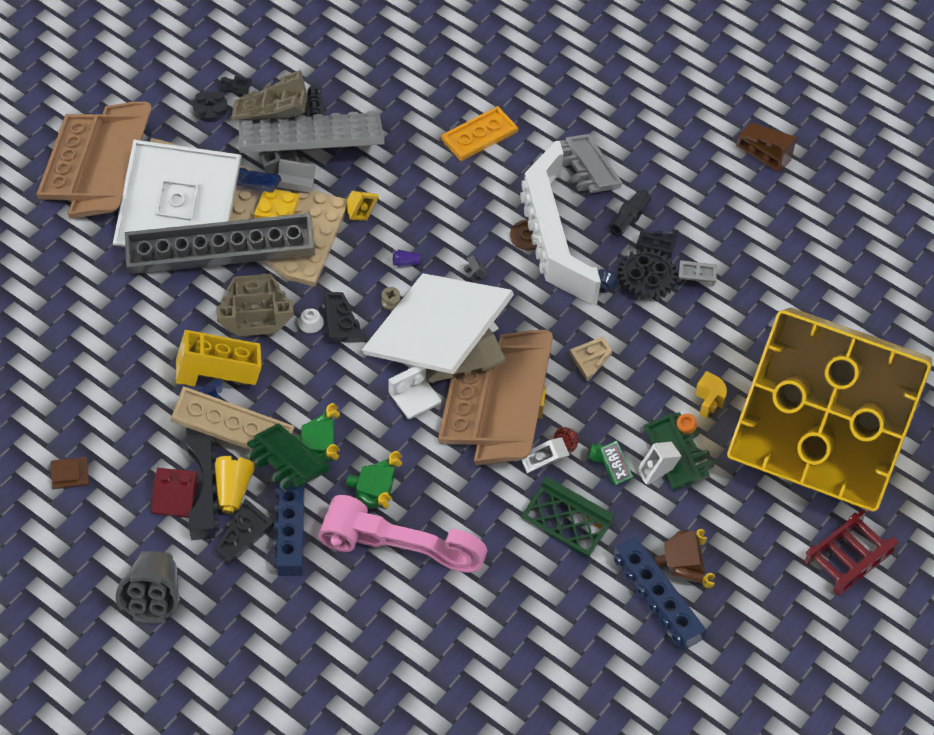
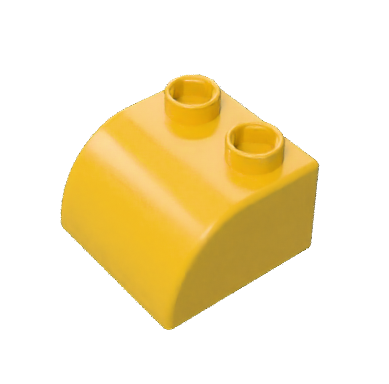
(829, 408)

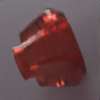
(569, 437)

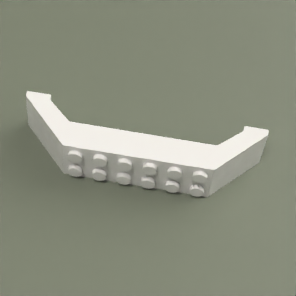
(548, 234)

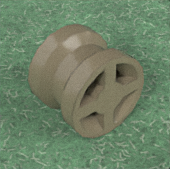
(390, 304)

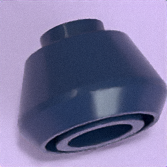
(607, 279)

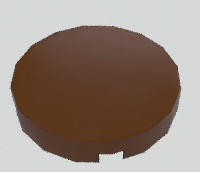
(521, 237)

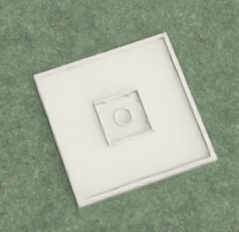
(175, 188)
(438, 323)

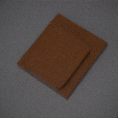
(69, 473)

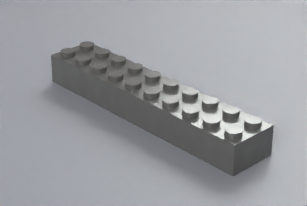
(219, 243)

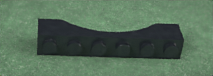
(202, 517)

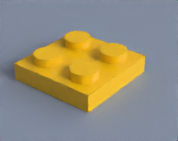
(277, 204)

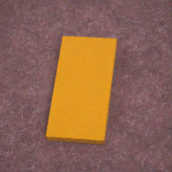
(479, 133)

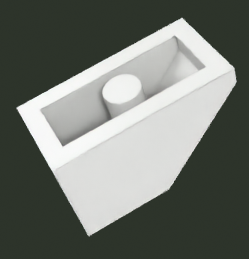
(545, 454)
(658, 461)

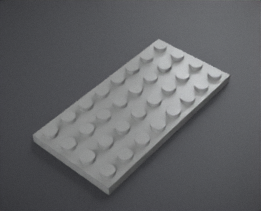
(310, 132)

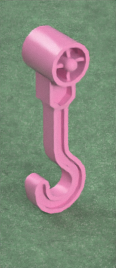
(350, 523)

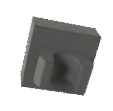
(476, 267)

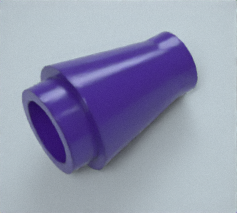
(404, 258)

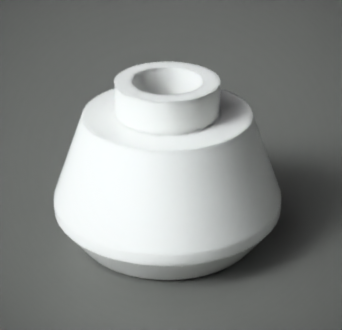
(310, 321)

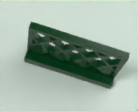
(579, 504)

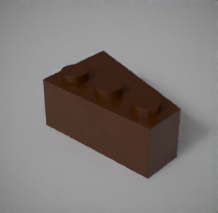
(767, 145)

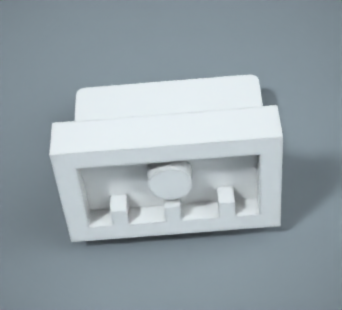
(413, 392)

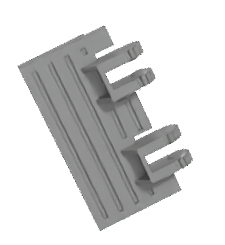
(590, 164)

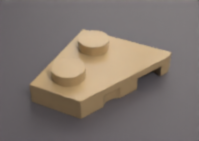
(591, 356)

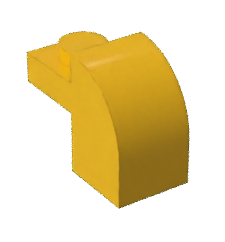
(713, 391)

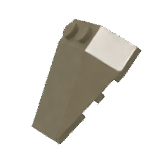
(276, 101)
(254, 306)
(484, 355)

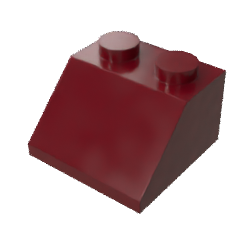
(174, 492)

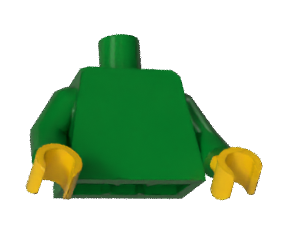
(319, 434)
(376, 482)

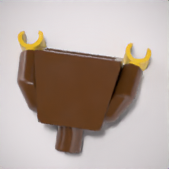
(685, 557)

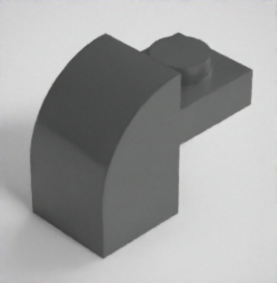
(271, 160)

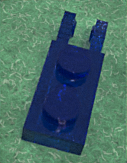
(258, 180)

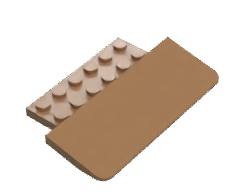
(93, 158)
(501, 404)

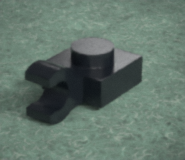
(237, 85)

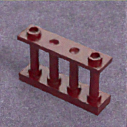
(856, 570)

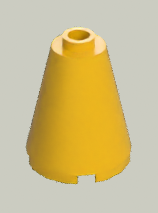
(232, 482)

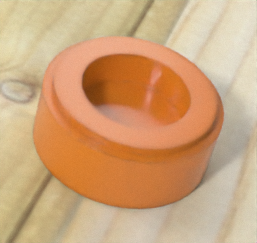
(686, 423)

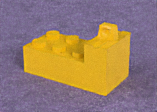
(217, 358)

